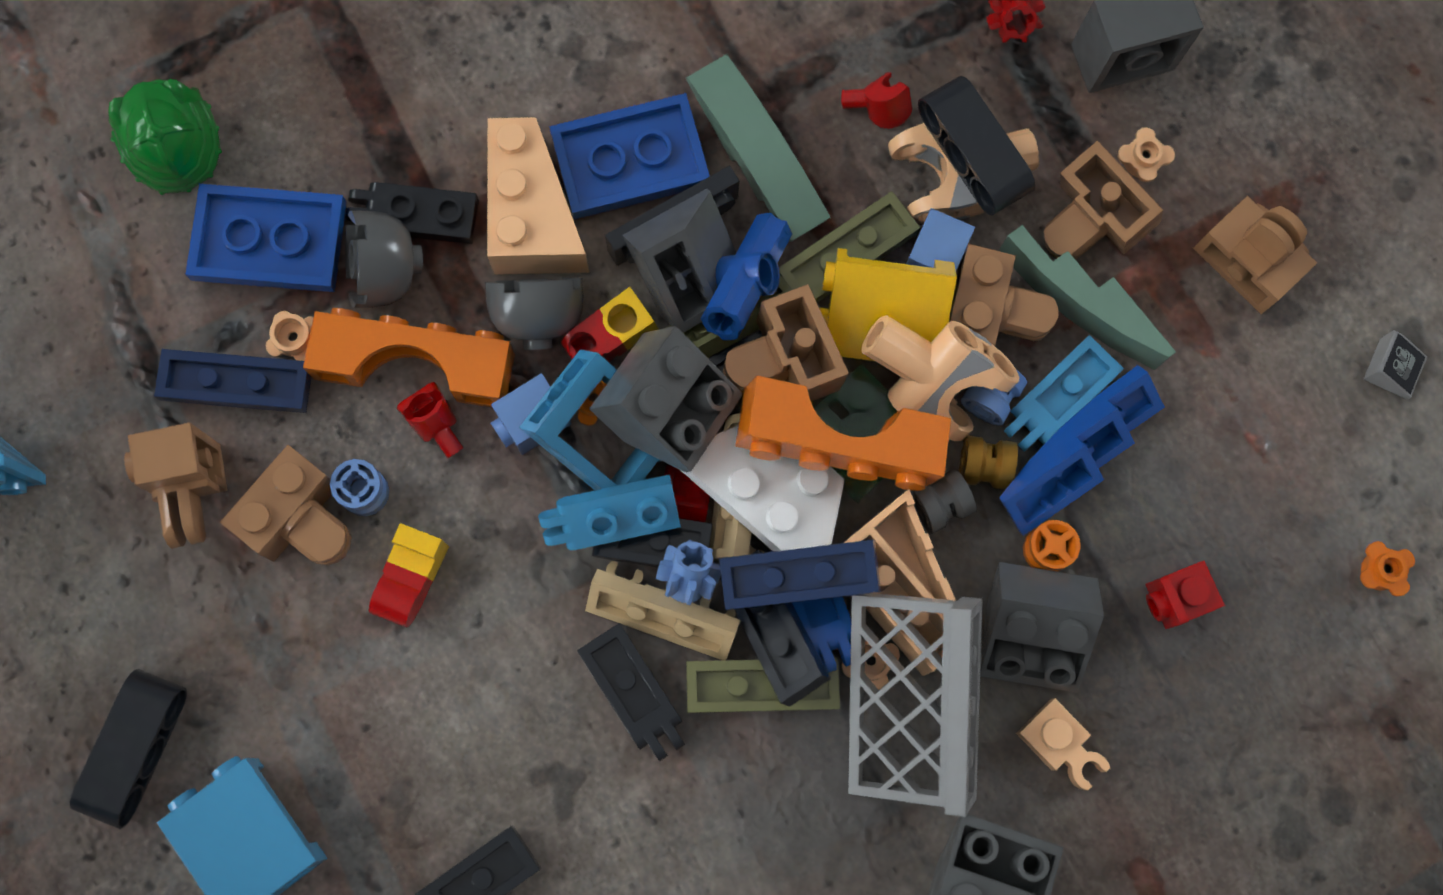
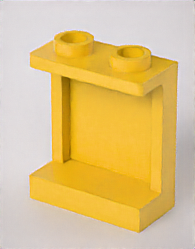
(872, 288)

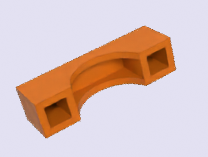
(351, 348)
(782, 422)

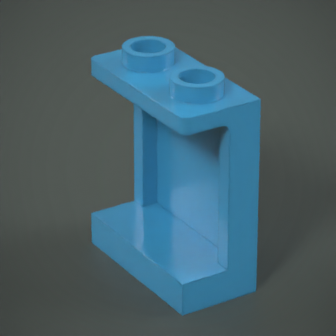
(239, 834)

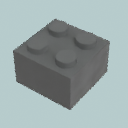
(1133, 40)

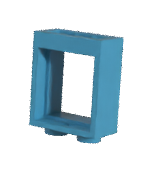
(558, 408)

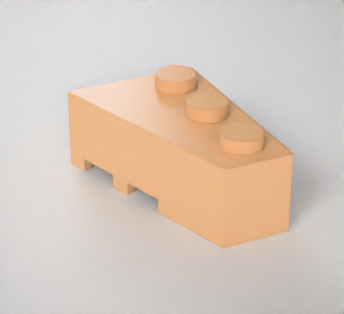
(526, 207)
(906, 569)

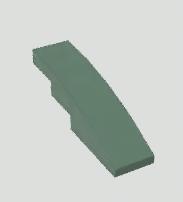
(757, 146)
(1101, 311)

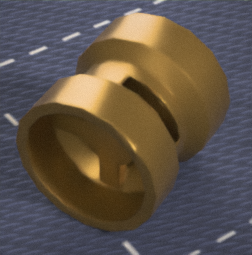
(988, 462)

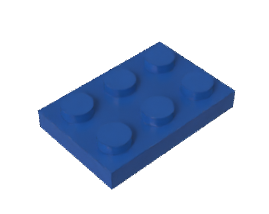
(629, 155)
(266, 237)

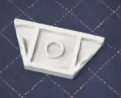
(771, 498)

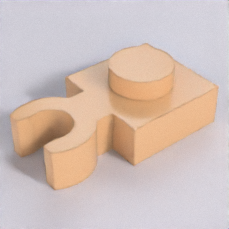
(1058, 740)

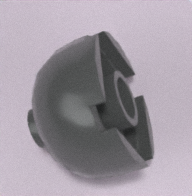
(379, 258)
(535, 308)

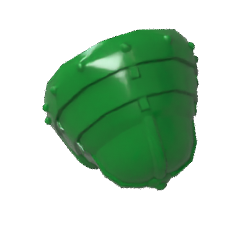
(165, 135)

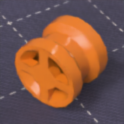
(1059, 540)

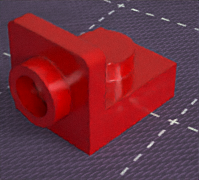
(1183, 595)

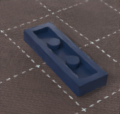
(232, 381)
(800, 574)

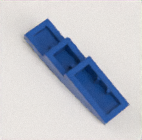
(1072, 456)

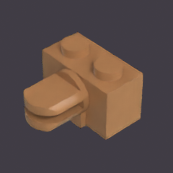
(1103, 204)
(1258, 252)
(991, 305)
(792, 349)
(177, 469)
(288, 509)

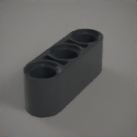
(976, 145)
(128, 749)

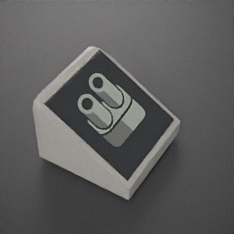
(1396, 365)

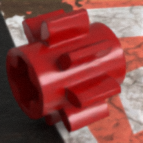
(1015, 26)

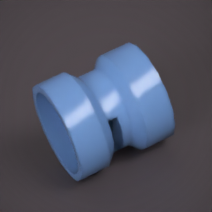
(992, 405)
(366, 494)

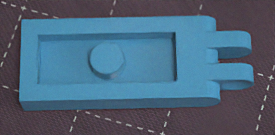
(1064, 392)
(611, 514)

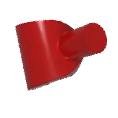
(885, 104)
(431, 418)

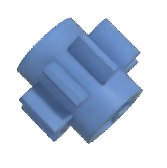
(689, 572)

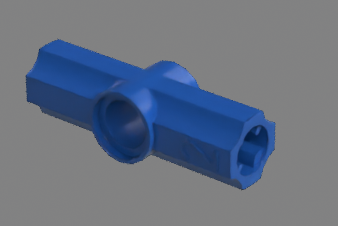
(746, 276)

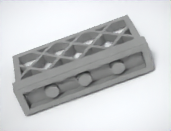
(958, 701)

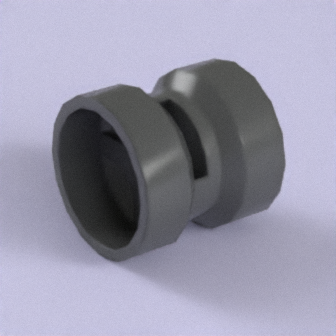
(944, 501)

